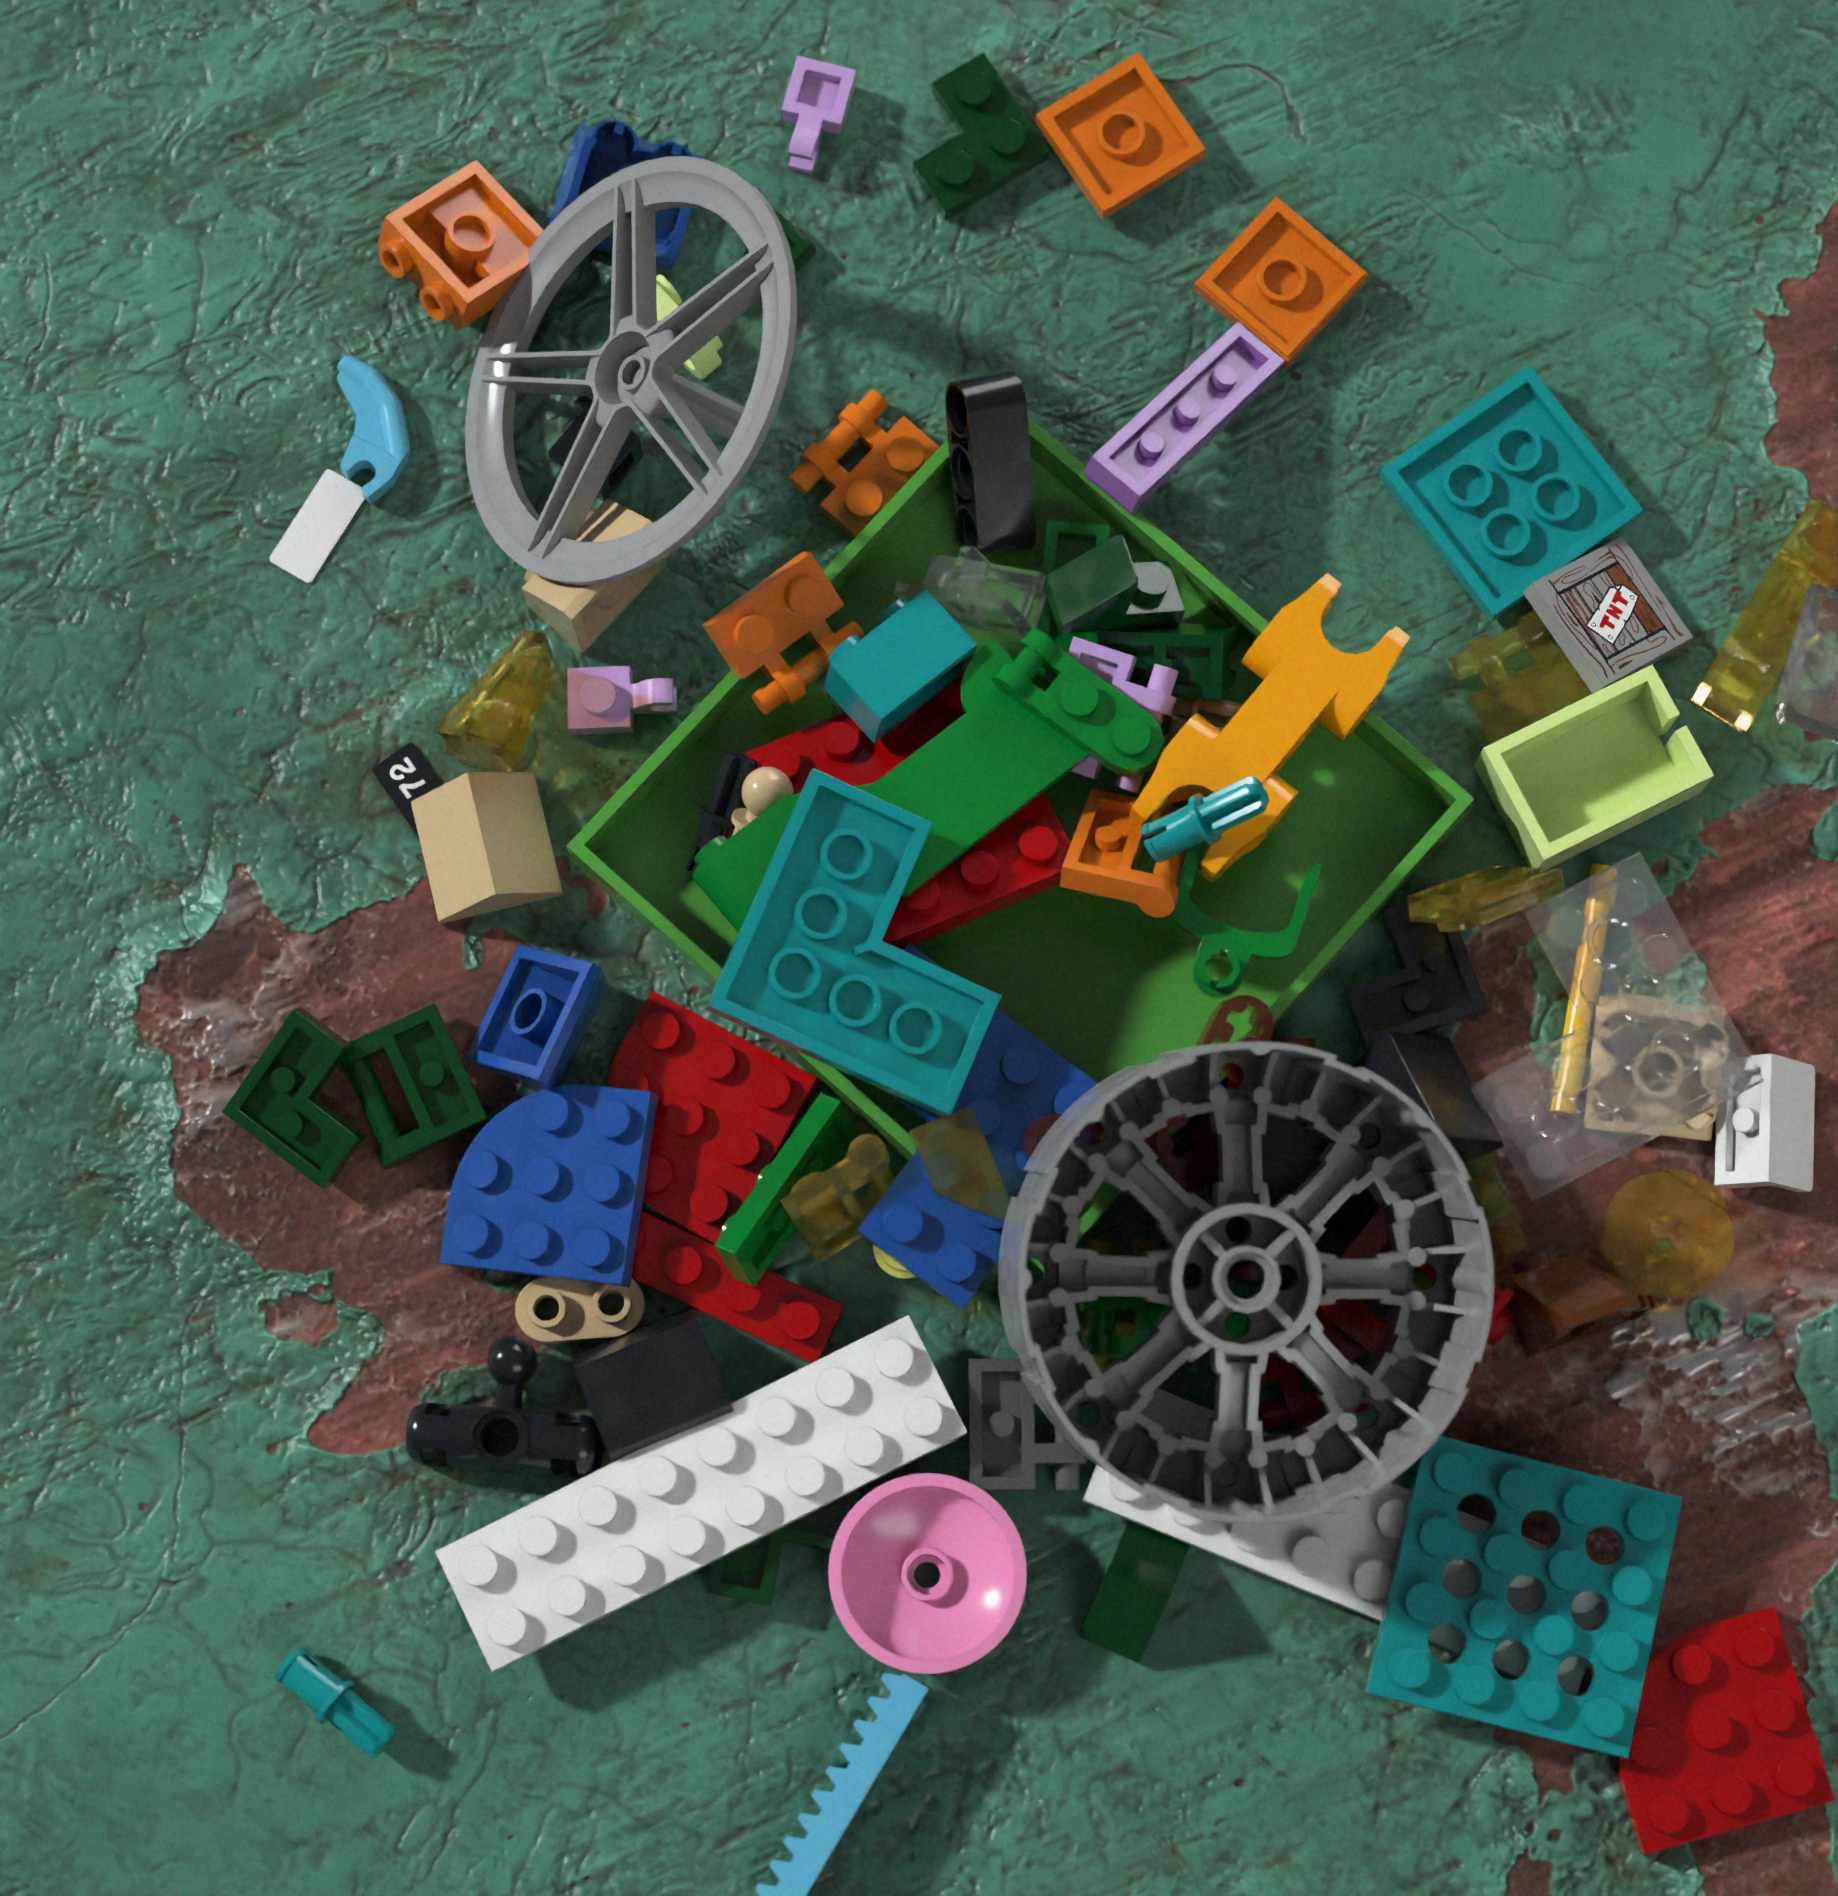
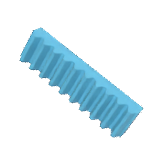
(851, 1788)

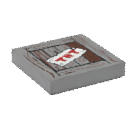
(1608, 615)

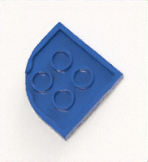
(554, 1186)

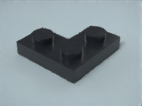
(1429, 991)

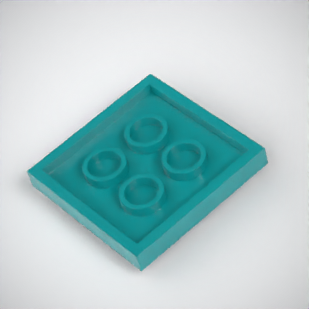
(1509, 492)

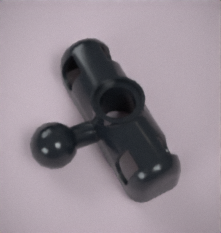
(467, 1429)

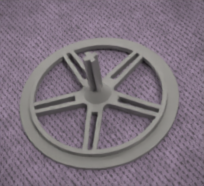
(631, 371)

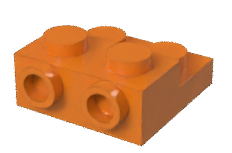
(459, 244)

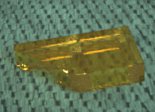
(961, 1163)

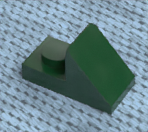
(1112, 592)

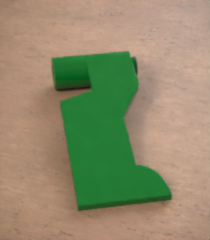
(959, 780)

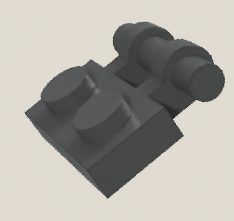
(1004, 1433)

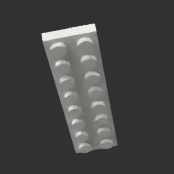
(700, 1494)
(1333, 1555)

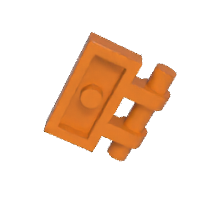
(877, 477)
(772, 618)

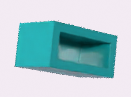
(898, 664)

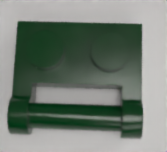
(430, 1078)

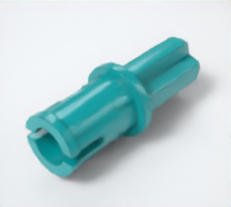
(1205, 818)
(335, 1701)

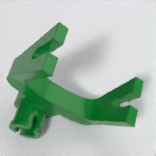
(1231, 943)

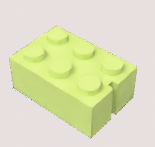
(1592, 770)

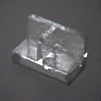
(982, 593)

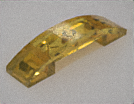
(1766, 627)

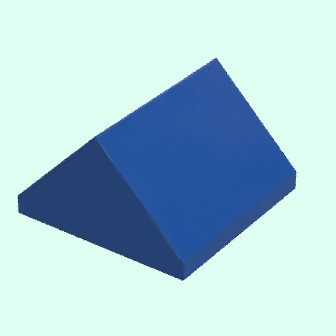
(538, 1018)

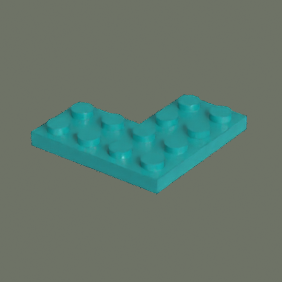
(816, 963)

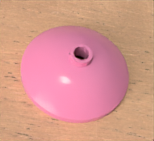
(935, 1523)

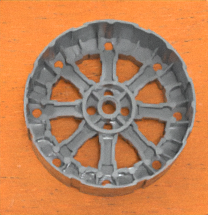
(1430, 1332)

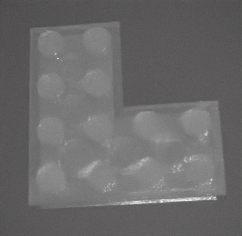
(1650, 1039)

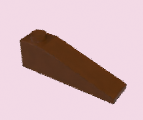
(1569, 1301)

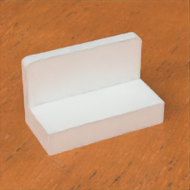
(1769, 1129)

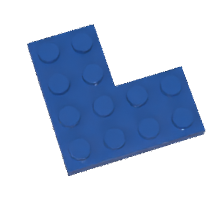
(1008, 1088)

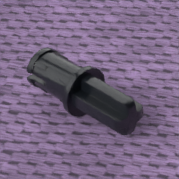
(723, 801)

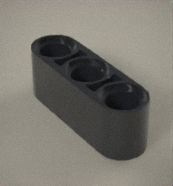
(991, 464)

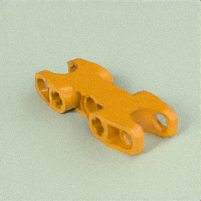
(1300, 687)

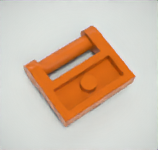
(1106, 854)

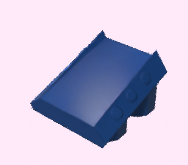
(606, 150)

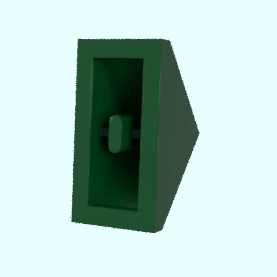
(1134, 1591)

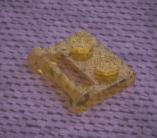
(825, 1204)

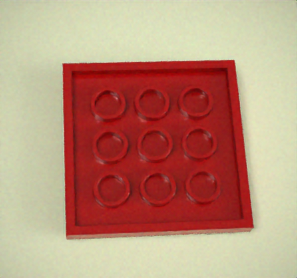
(1001, 869)

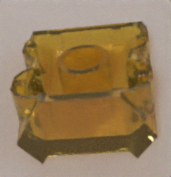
(495, 716)

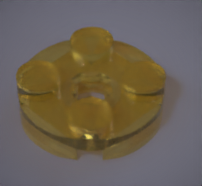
(1703, 1227)

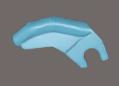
(380, 427)

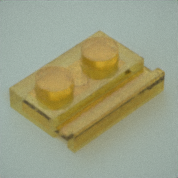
(1483, 896)

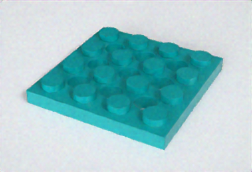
(1628, 1587)

